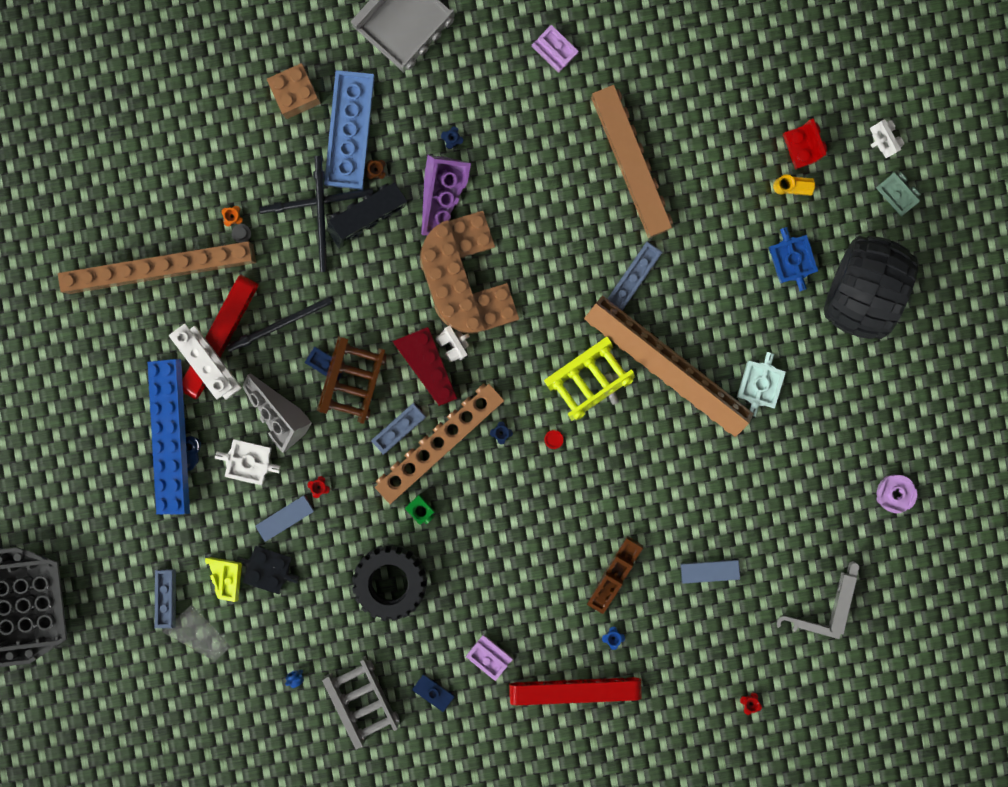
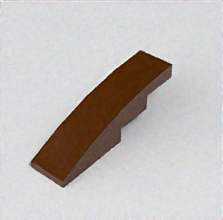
(615, 575)

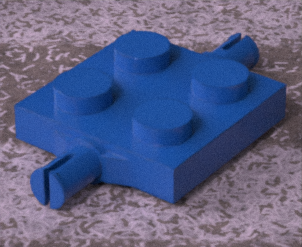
(793, 259)

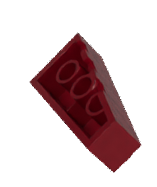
(425, 360)

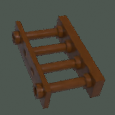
(332, 384)

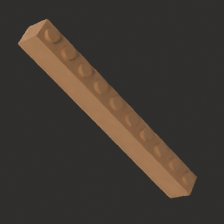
(157, 268)
(669, 366)

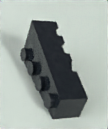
(365, 213)

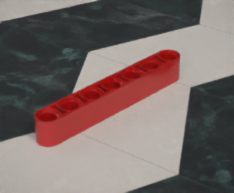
(223, 328)
(575, 691)

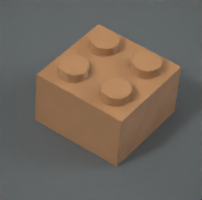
(293, 91)

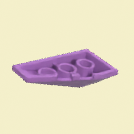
(442, 187)

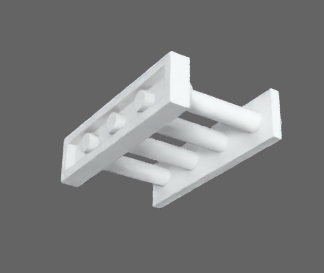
(205, 362)

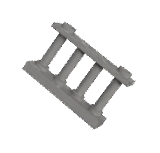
(349, 717)

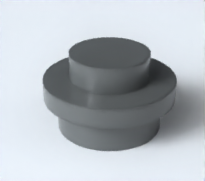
(241, 233)

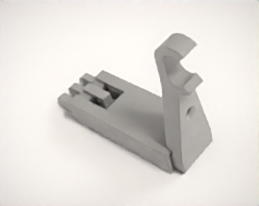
(840, 607)

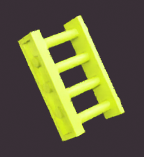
(587, 360)

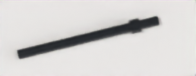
(318, 176)
(279, 207)
(246, 340)

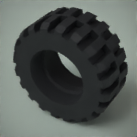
(374, 603)

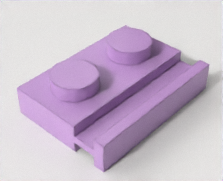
(555, 48)
(489, 657)

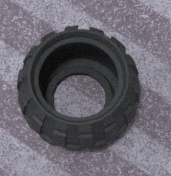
(871, 287)

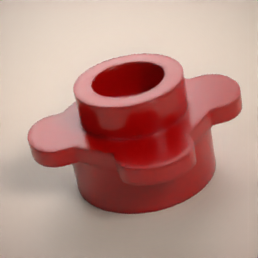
(313, 487)
(748, 709)

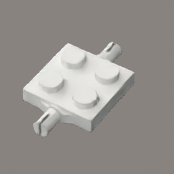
(248, 462)

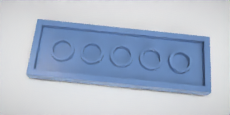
(349, 130)

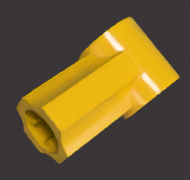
(795, 185)

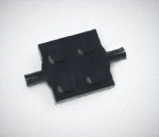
(267, 570)

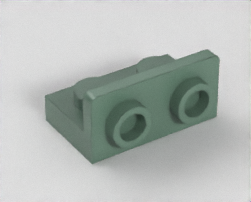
(899, 193)

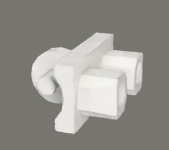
(885, 139)
(457, 351)

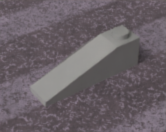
(281, 416)

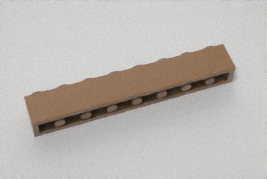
(631, 161)

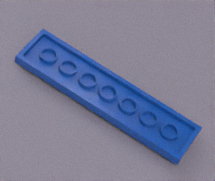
(168, 437)

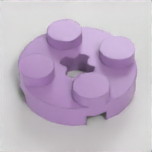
(886, 498)

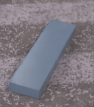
(634, 275)

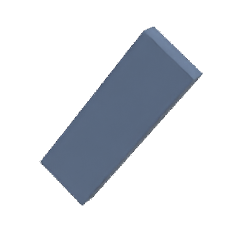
(398, 428)
(284, 518)
(710, 571)
(165, 598)

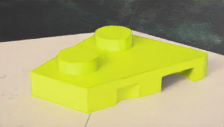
(225, 577)

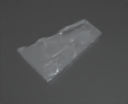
(198, 634)

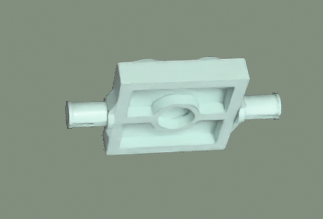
(761, 384)

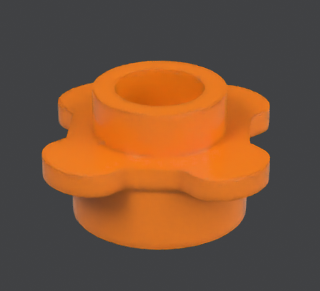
(227, 212)

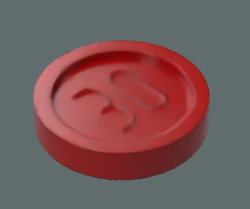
(553, 439)

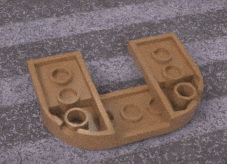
(448, 281)

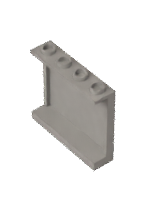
(402, 27)

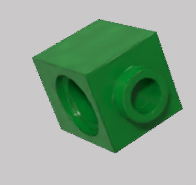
(420, 501)

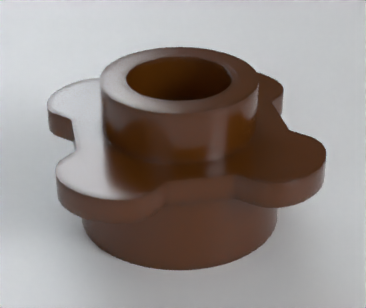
(376, 174)

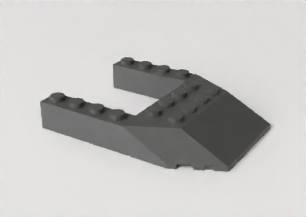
(29, 606)

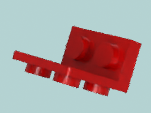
(805, 144)

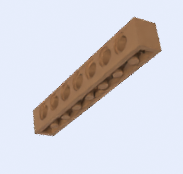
(392, 492)

